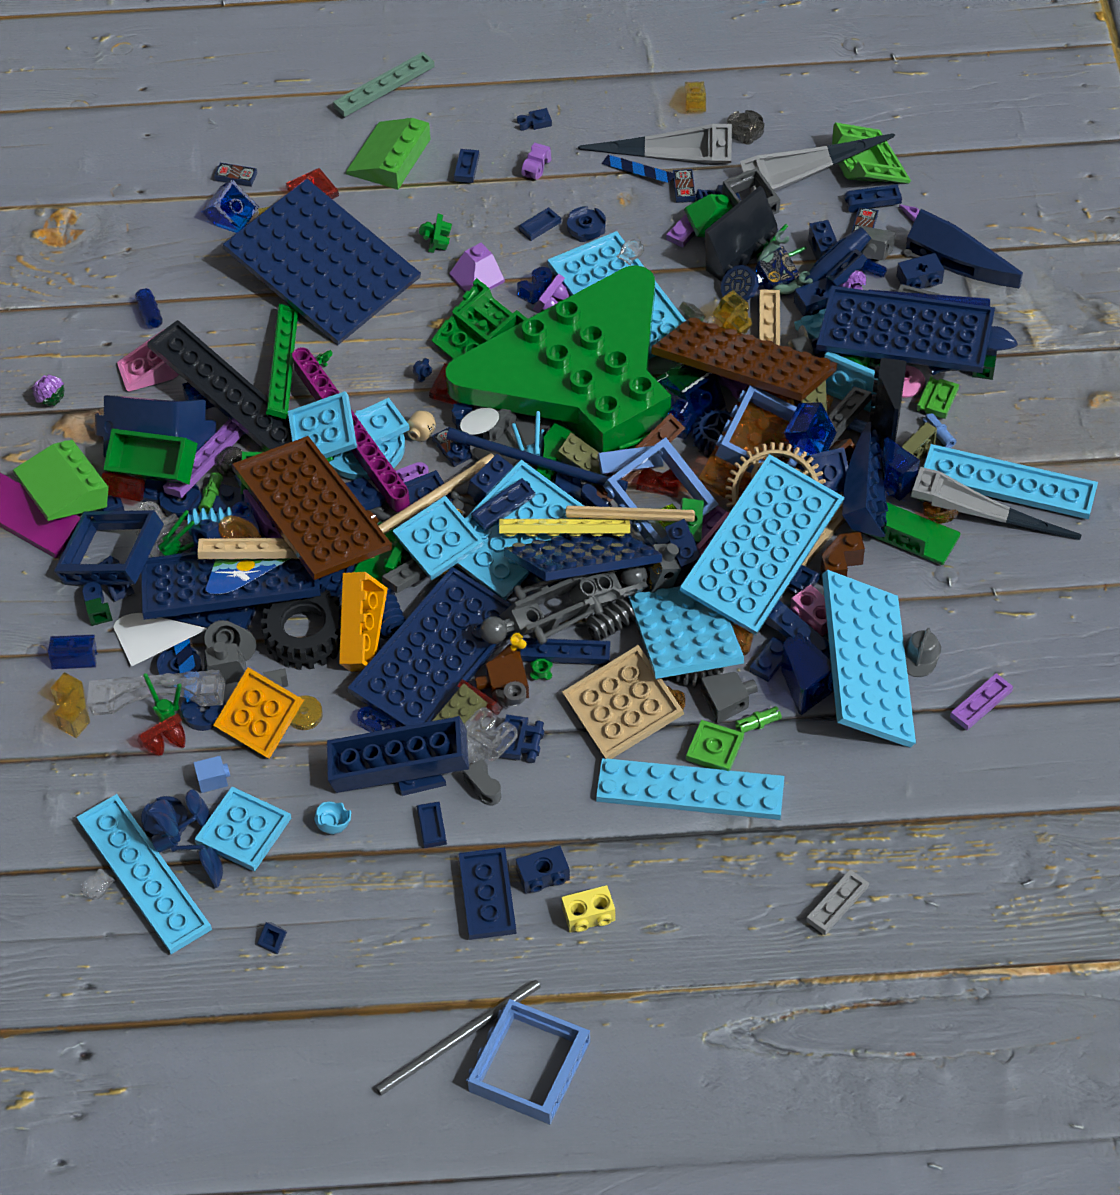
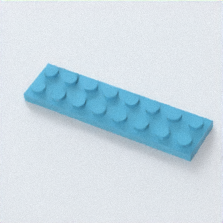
(1015, 481)
(690, 788)
(144, 874)

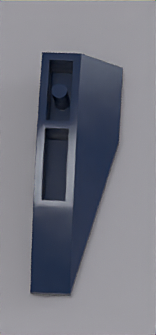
(960, 251)
(864, 485)

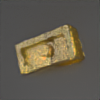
(695, 97)

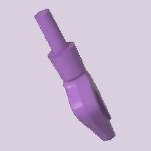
(911, 212)

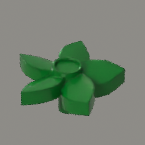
(323, 358)

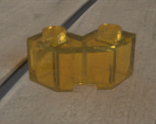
(733, 313)
(73, 711)

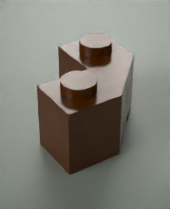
(843, 552)

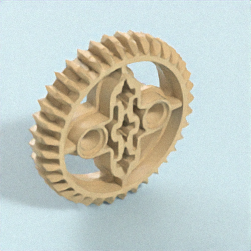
(754, 460)

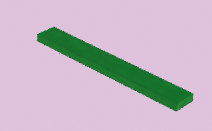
(282, 362)

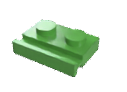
(938, 397)

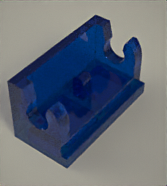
(72, 651)

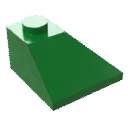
(706, 212)

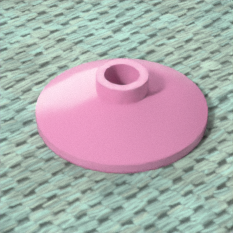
(913, 382)

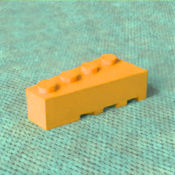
(360, 619)

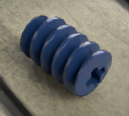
(392, 615)

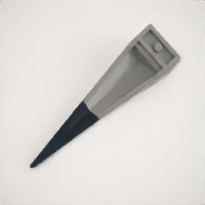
(699, 145)
(792, 166)
(951, 494)

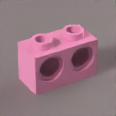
(815, 612)

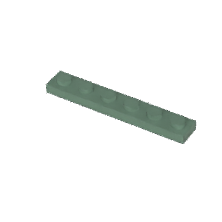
(383, 84)

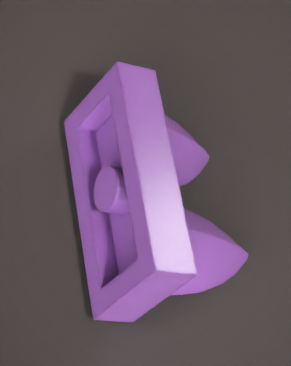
(555, 289)

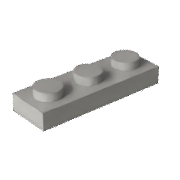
(837, 902)

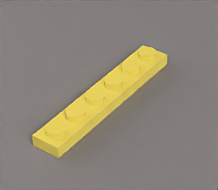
(554, 527)

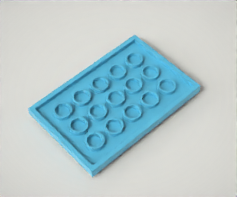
(488, 562)
(683, 633)

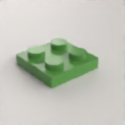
(714, 746)

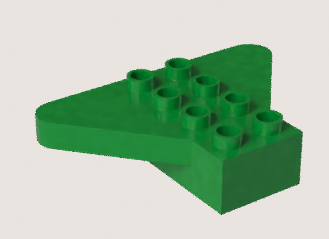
(575, 364)

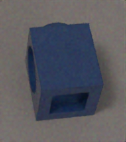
(205, 530)

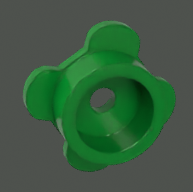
(541, 664)

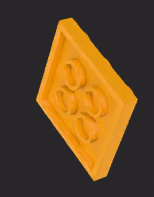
(258, 712)

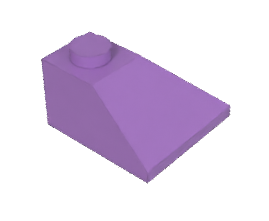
(479, 264)

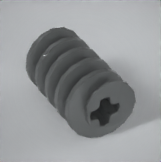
(611, 617)

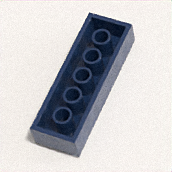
(397, 754)

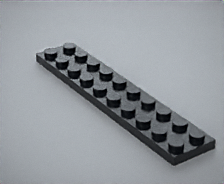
(220, 385)

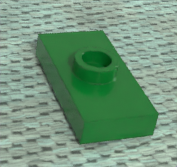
(696, 525)

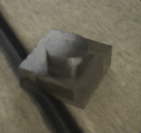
(691, 311)

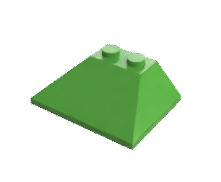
(874, 164)

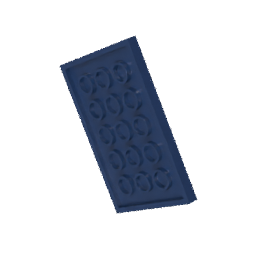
(581, 555)

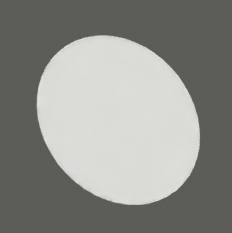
(479, 421)

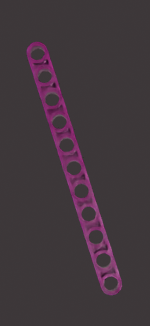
(367, 451)

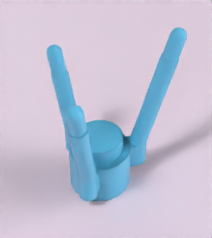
(537, 447)

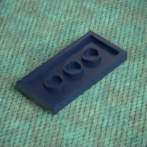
(487, 893)

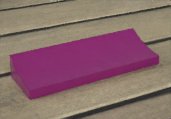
(25, 520)

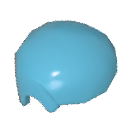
(332, 817)

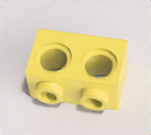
(587, 903)

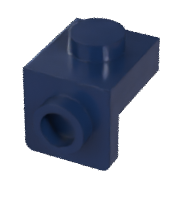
(802, 579)

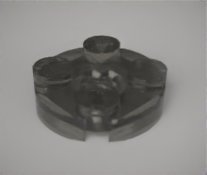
(746, 134)

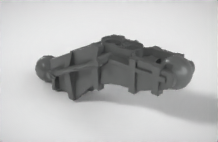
(586, 591)

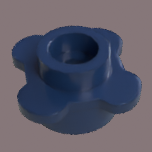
(422, 369)
(458, 452)

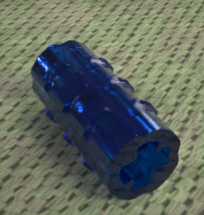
(148, 308)

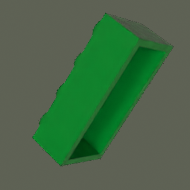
(150, 456)

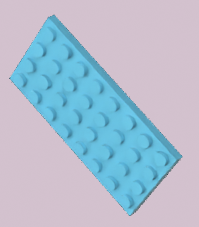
(598, 260)
(761, 544)
(868, 659)

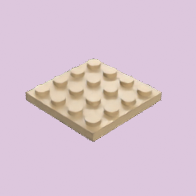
(622, 703)

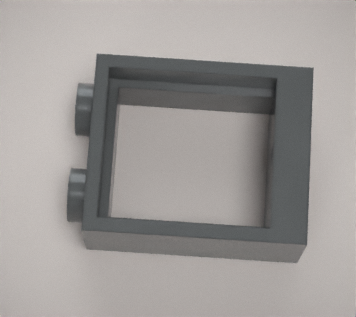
(746, 180)

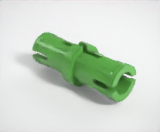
(210, 491)
(758, 720)

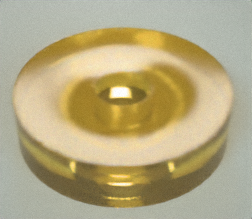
(310, 719)

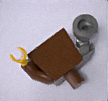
(506, 675)

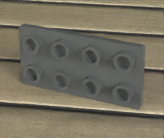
(503, 432)

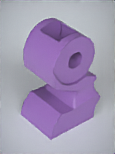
(534, 164)

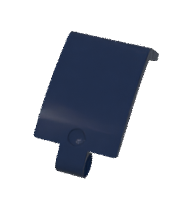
(154, 416)

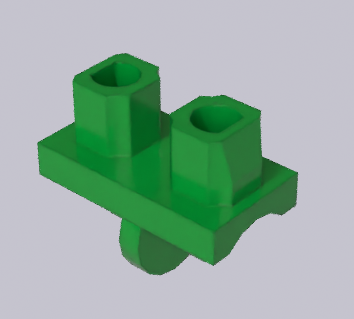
(433, 232)

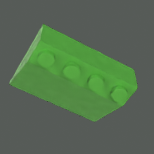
(391, 152)
(62, 481)

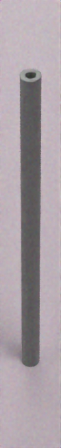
(455, 1039)

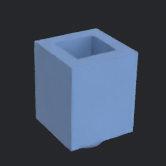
(211, 773)

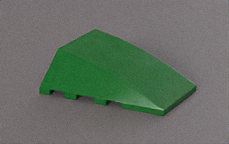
(475, 322)

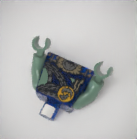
(777, 270)

